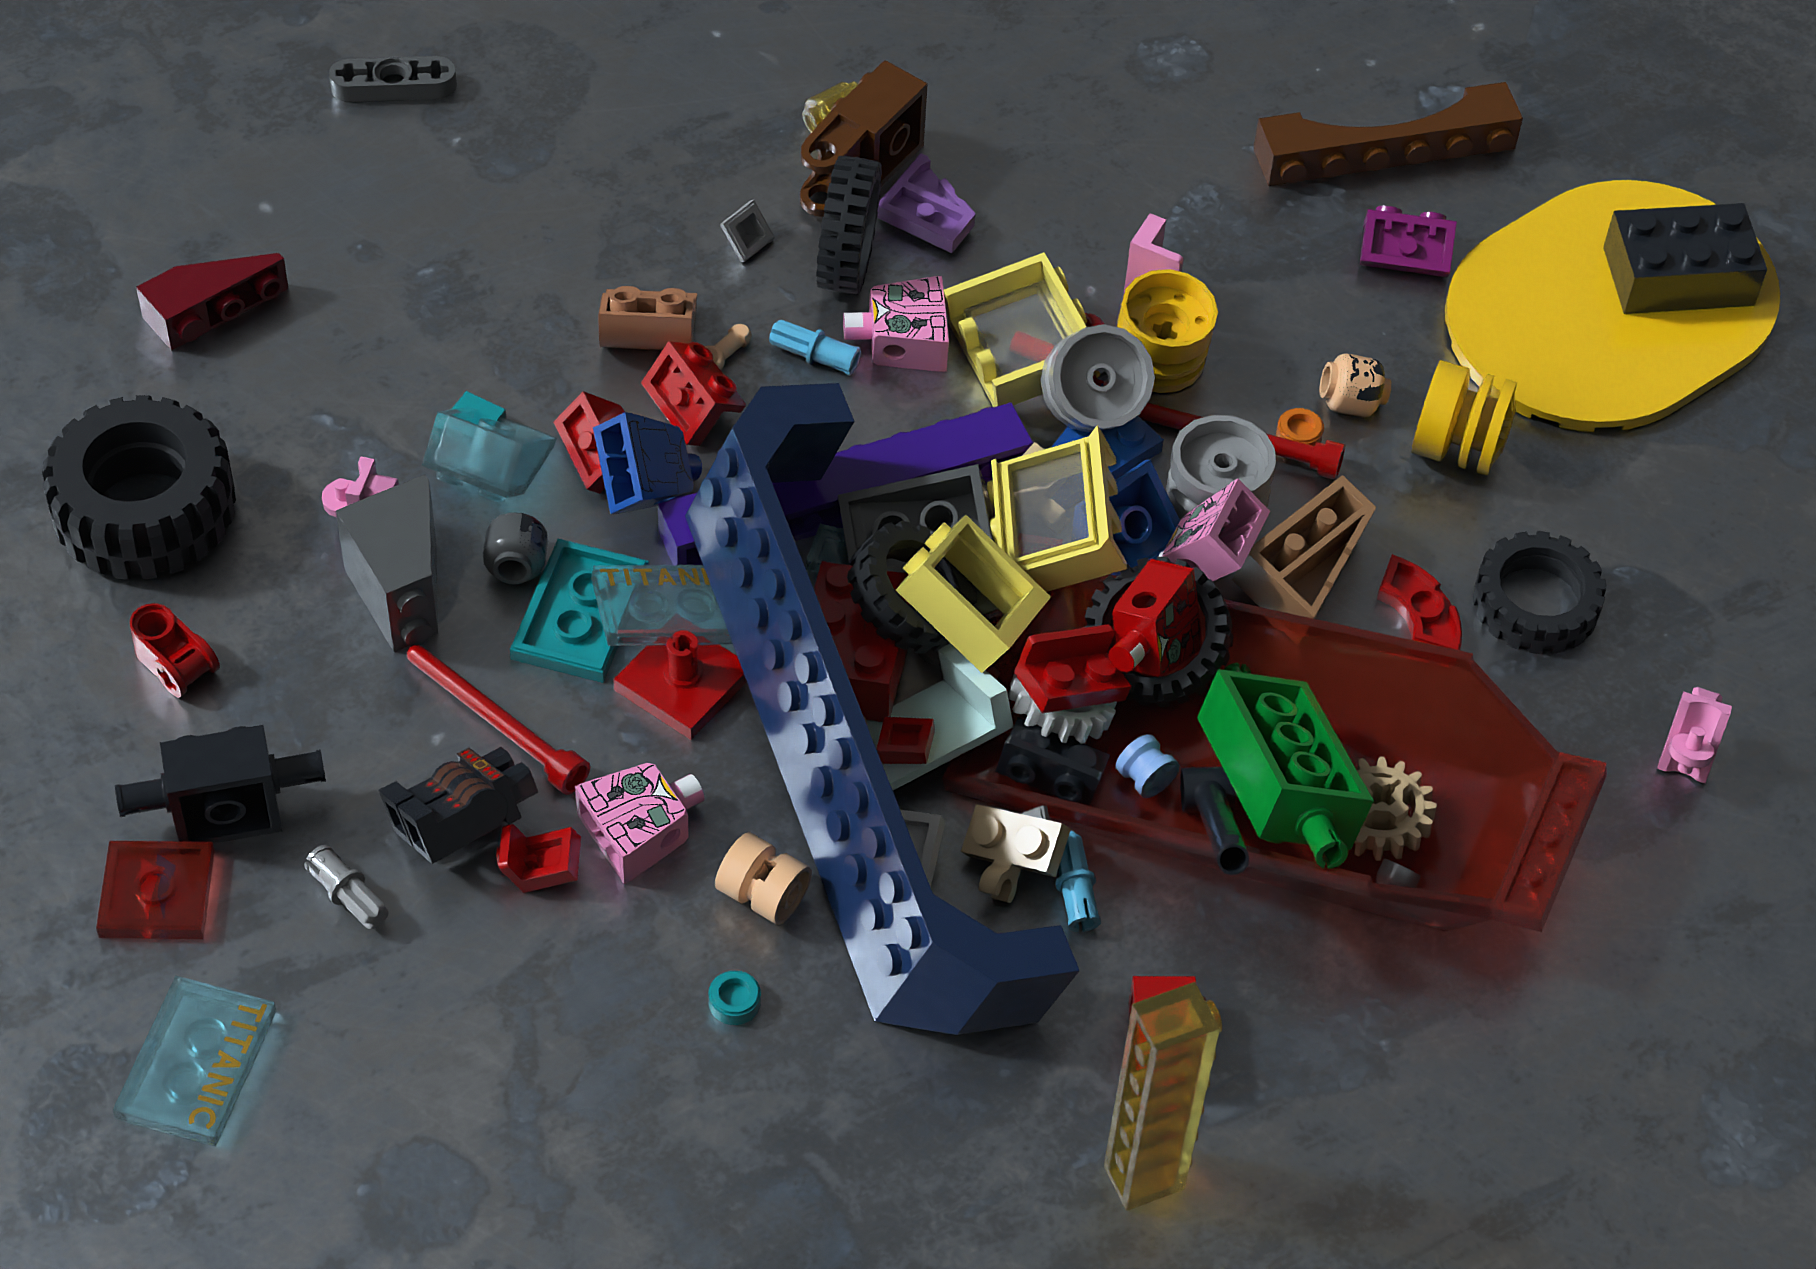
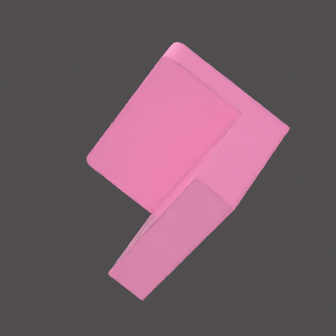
(1147, 251)

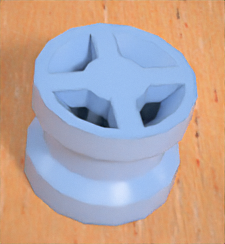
(1147, 766)

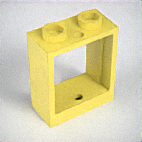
(991, 573)

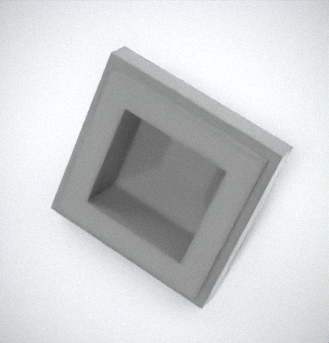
(747, 231)

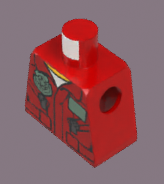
(1157, 620)

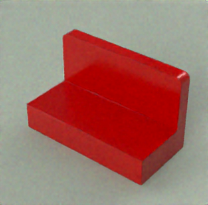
(577, 433)

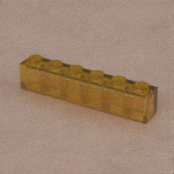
(1161, 1094)

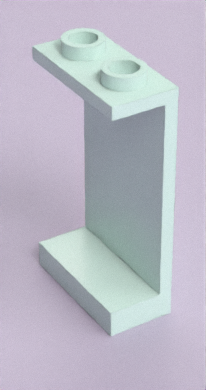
(965, 710)

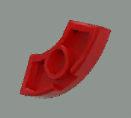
(1421, 603)

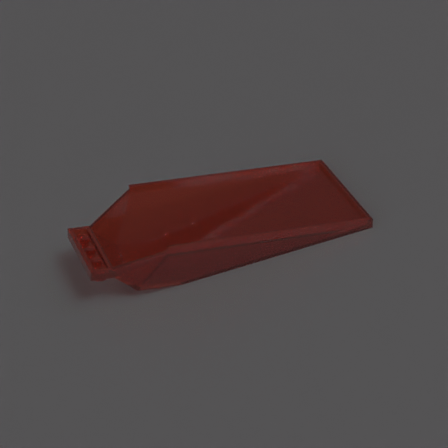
(1500, 790)

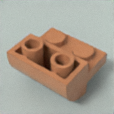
(646, 318)

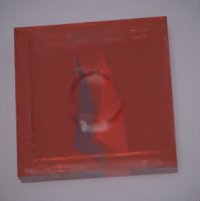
(155, 890)

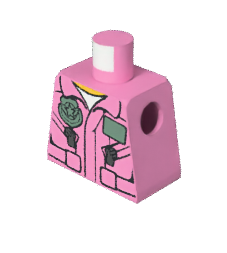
(904, 325)
(1200, 537)
(637, 816)

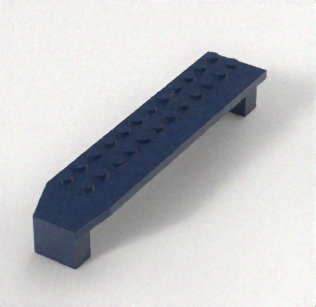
(910, 949)

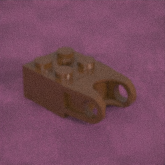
(874, 122)

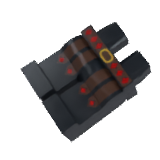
(459, 802)

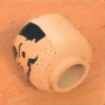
(1354, 385)

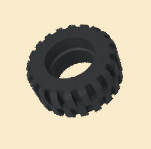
(131, 441)

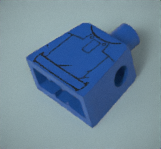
(643, 462)

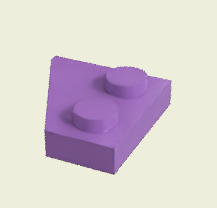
(927, 207)

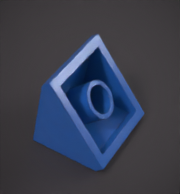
(1144, 514)

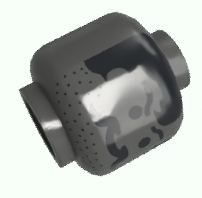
(515, 547)

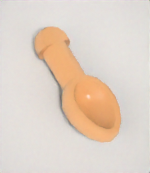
(737, 337)

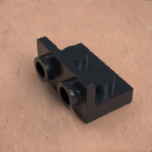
(1055, 767)

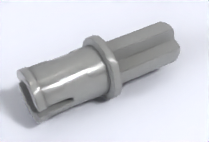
(346, 886)

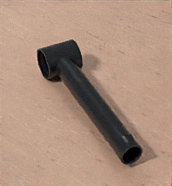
(1212, 795)

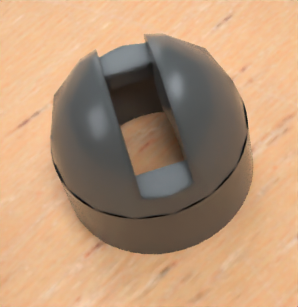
(1397, 875)

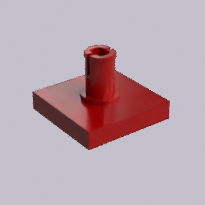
(682, 681)

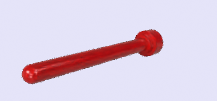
(1322, 457)
(563, 767)

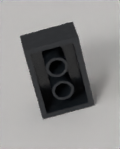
(1684, 258)

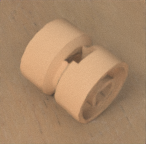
(759, 876)

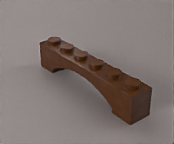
(1305, 150)

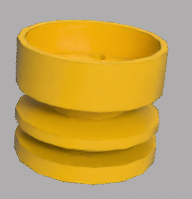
(1173, 321)
(1464, 417)

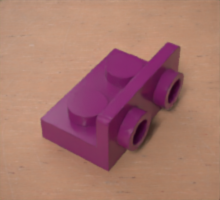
(1408, 241)

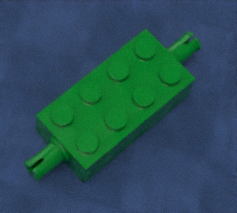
(1285, 762)

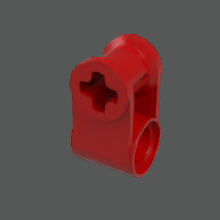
(175, 654)

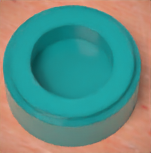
(734, 997)

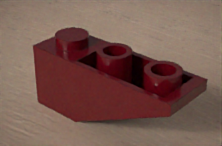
(204, 295)

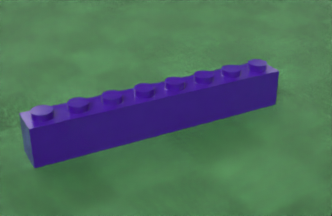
(904, 456)

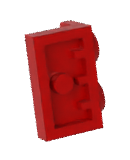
(691, 389)
(1071, 669)

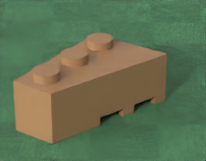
(1305, 553)

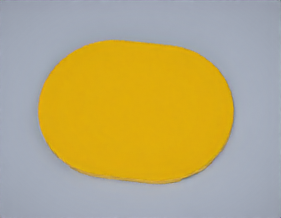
(1547, 315)

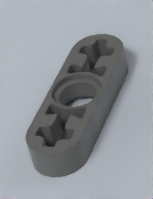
(408, 89)

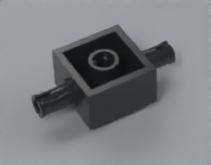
(221, 785)

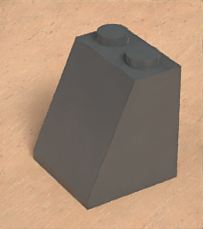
(393, 560)

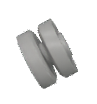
(1122, 366)
(1214, 454)

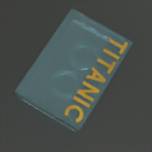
(655, 601)
(195, 1060)

